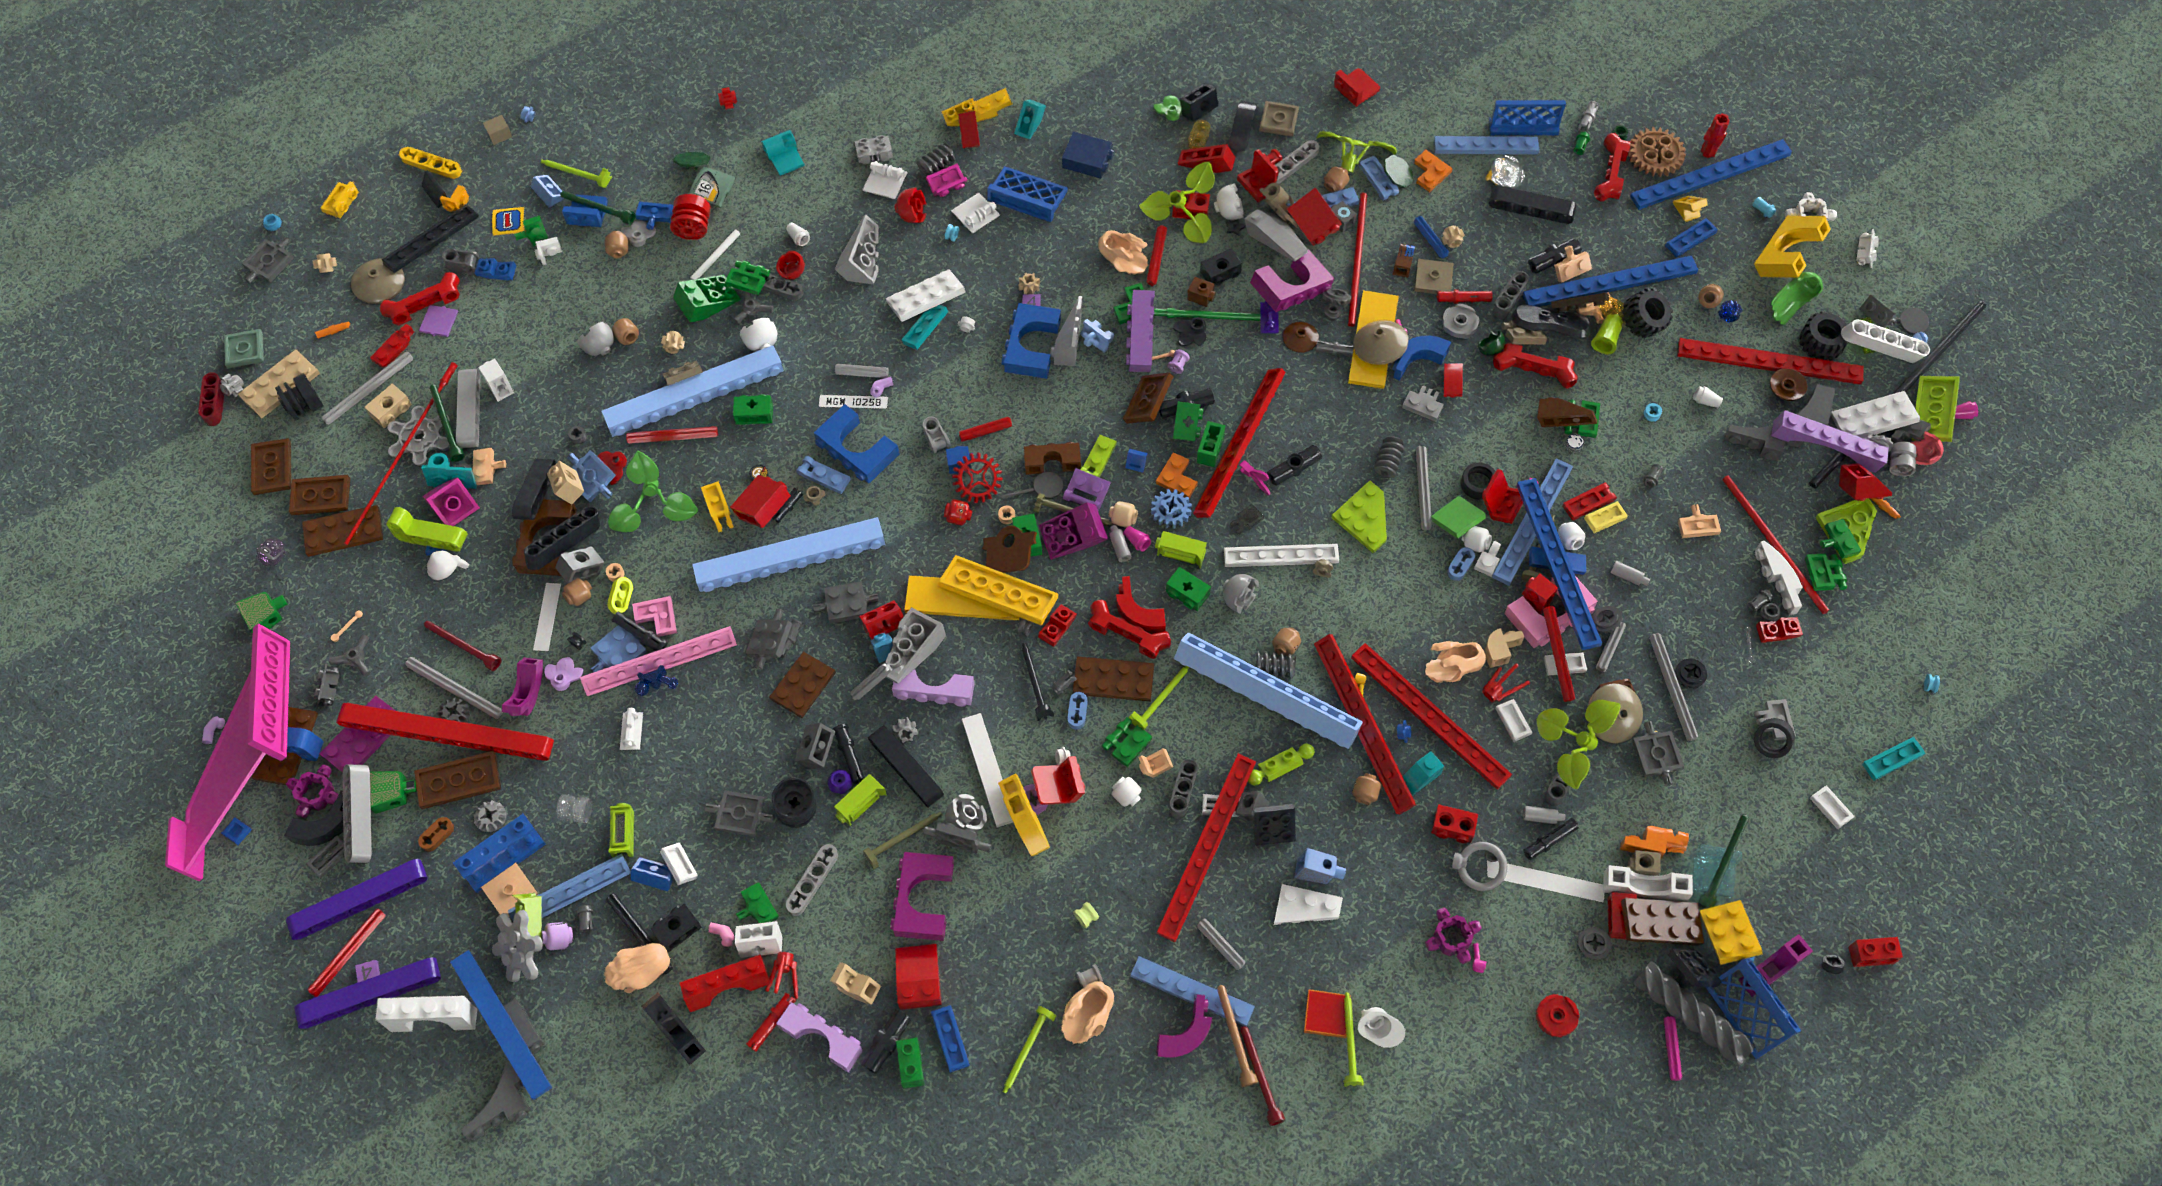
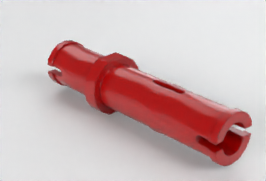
(1464, 296)
(770, 1022)

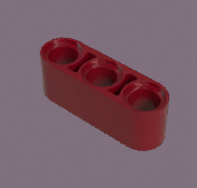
(211, 399)

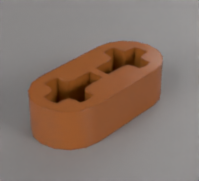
(436, 834)

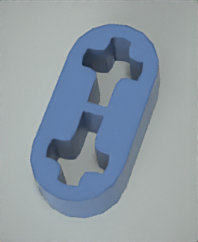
(1457, 561)
(1081, 711)

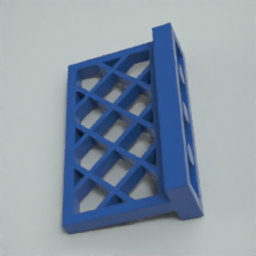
(1526, 124)
(1024, 202)
(1767, 997)

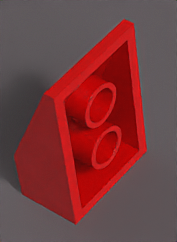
(917, 977)

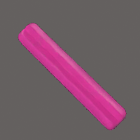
(1672, 1048)

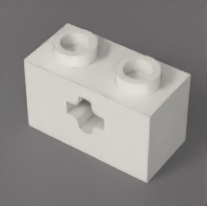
(496, 379)
(758, 939)

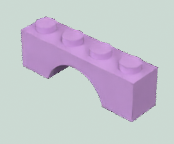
(957, 690)
(798, 1022)

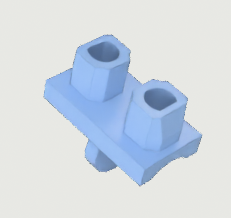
(1094, 335)

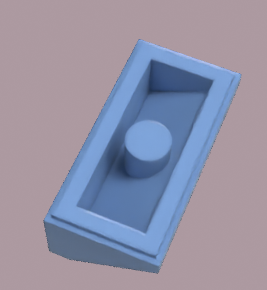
(546, 190)

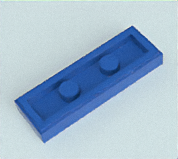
(1691, 237)
(1537, 559)
(950, 1038)

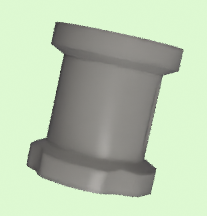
(1089, 976)

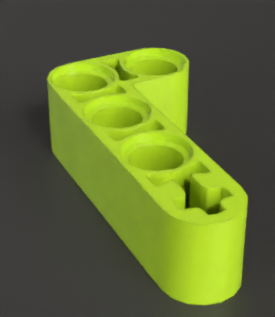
(425, 533)

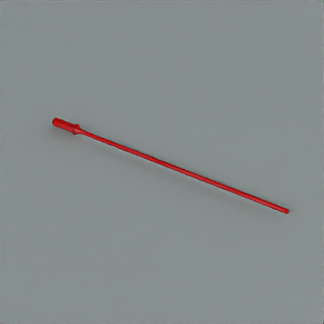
(443, 382)

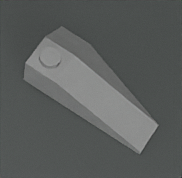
(1275, 234)
(859, 255)
(914, 642)

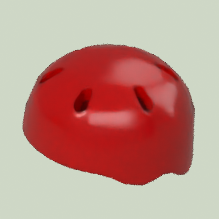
(792, 270)

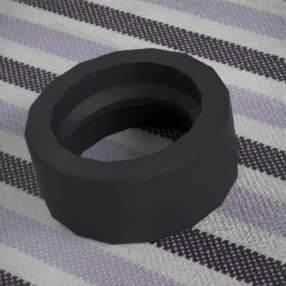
(1479, 467)
(1772, 752)

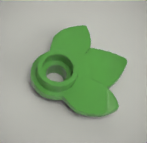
(1170, 108)

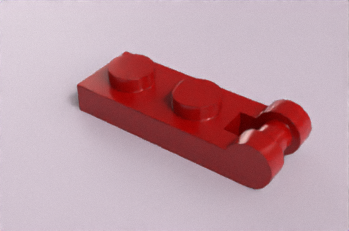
(1588, 501)

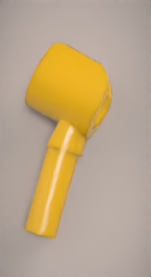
(1360, 680)

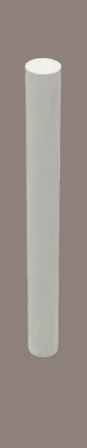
(717, 253)

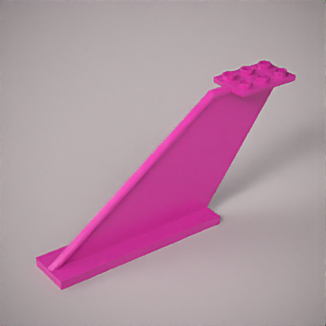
(252, 730)

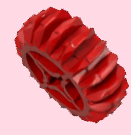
(964, 467)

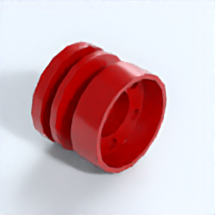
(690, 216)

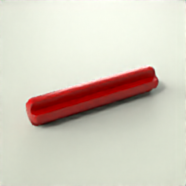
(985, 429)

